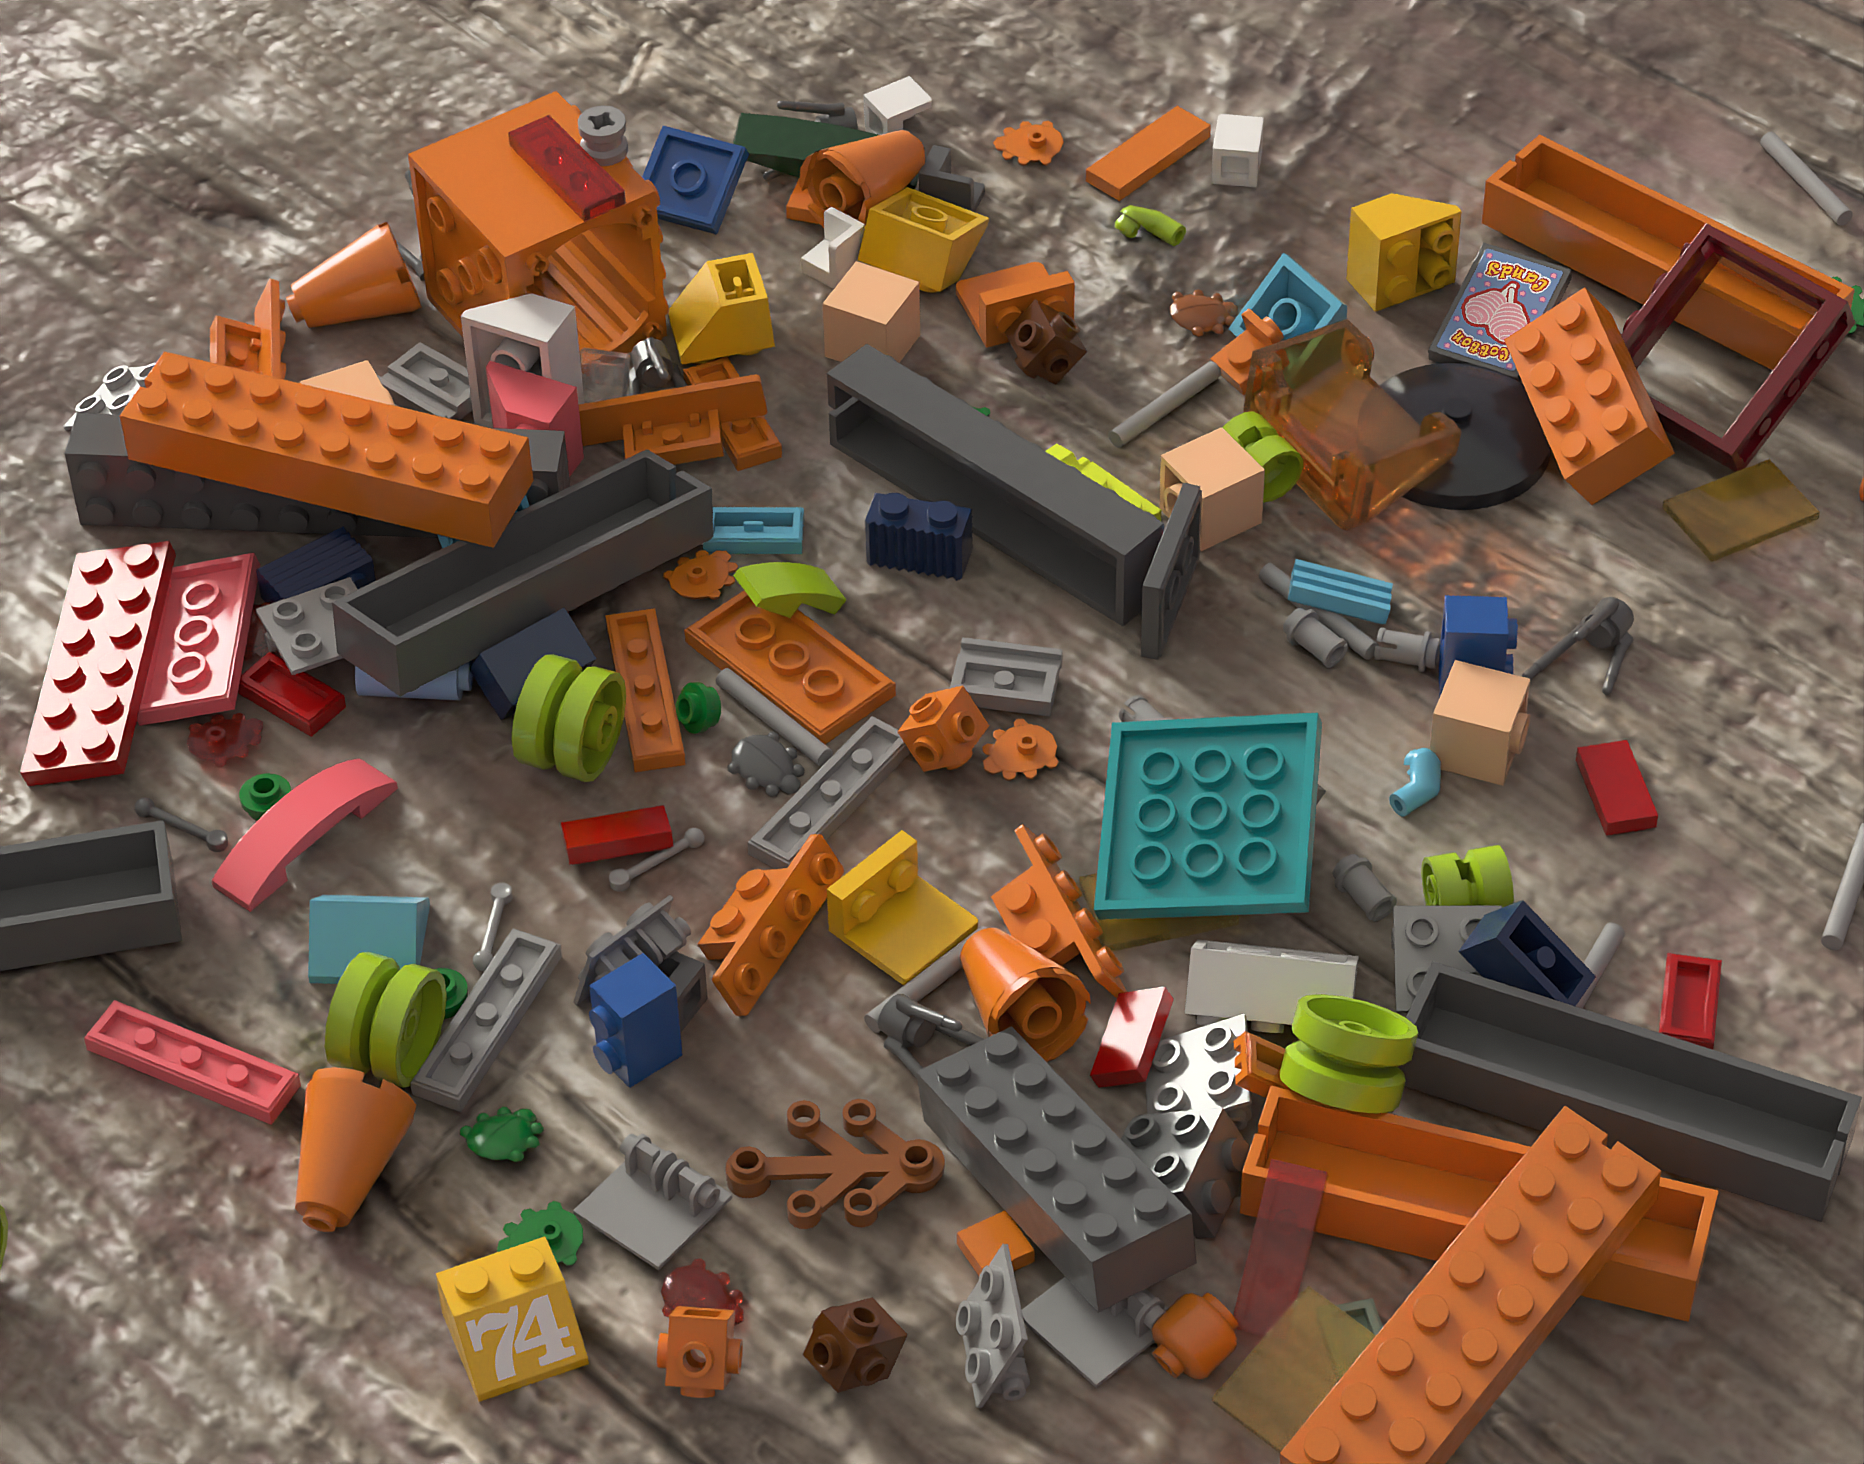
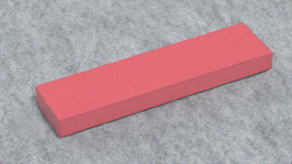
(192, 1062)

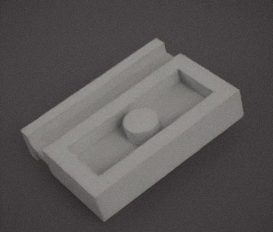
(429, 383)
(1008, 675)

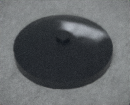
(1500, 438)

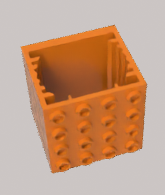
(504, 233)

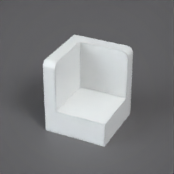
(892, 104)
(1237, 150)
(837, 252)

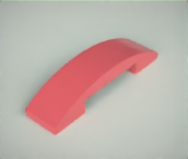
(293, 824)

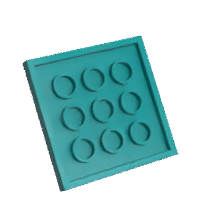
(1209, 817)

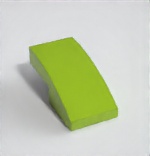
(786, 585)

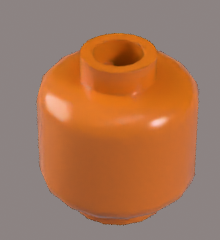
(1194, 1336)

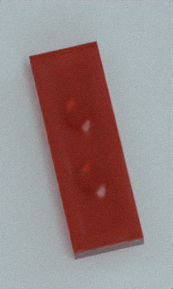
(567, 168)
(1279, 1245)

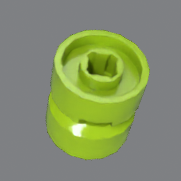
(1274, 453)
(1476, 880)

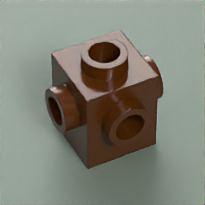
(1045, 342)
(854, 1344)

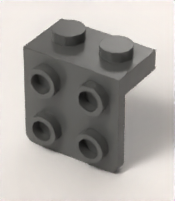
(1195, 1157)

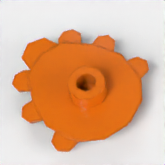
(1030, 143)
(702, 575)
(1020, 750)

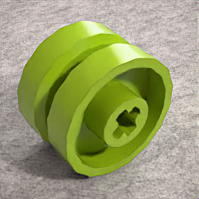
(568, 717)
(385, 1018)
(1348, 1053)

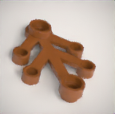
(841, 1166)

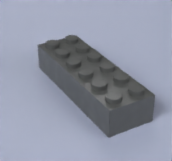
(1057, 1169)

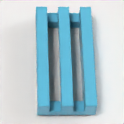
(757, 530)
(1340, 592)

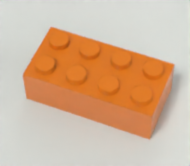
(1588, 396)

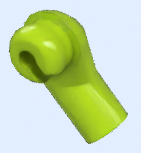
(1152, 221)

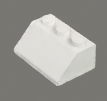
(523, 334)
(1261, 982)

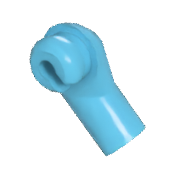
(1423, 784)

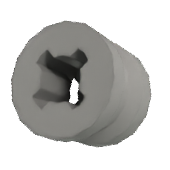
(603, 134)

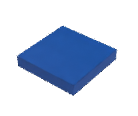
(694, 177)

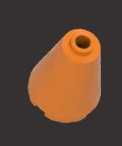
(860, 173)
(356, 283)
(1024, 991)
(346, 1143)

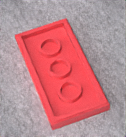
(201, 640)

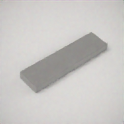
(831, 793)
(486, 1020)

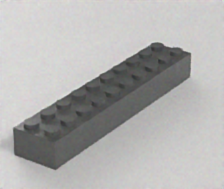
(137, 494)

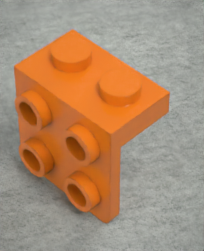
(1002, 296)

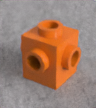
(943, 729)
(710, 1333)

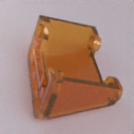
(1351, 434)

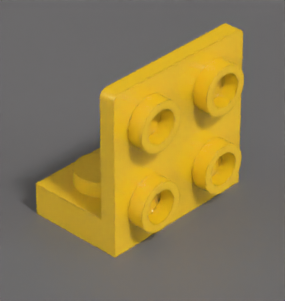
(894, 913)

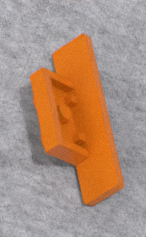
(251, 346)
(674, 422)
(1045, 913)
(766, 921)

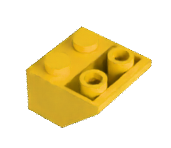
(1402, 248)
(722, 312)

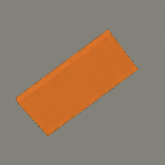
(792, 665)

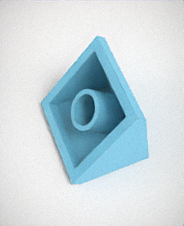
(1292, 301)
(357, 924)

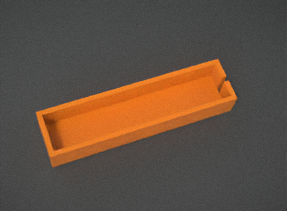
(1632, 237)
(328, 449)
(1422, 1182)
(1484, 1303)

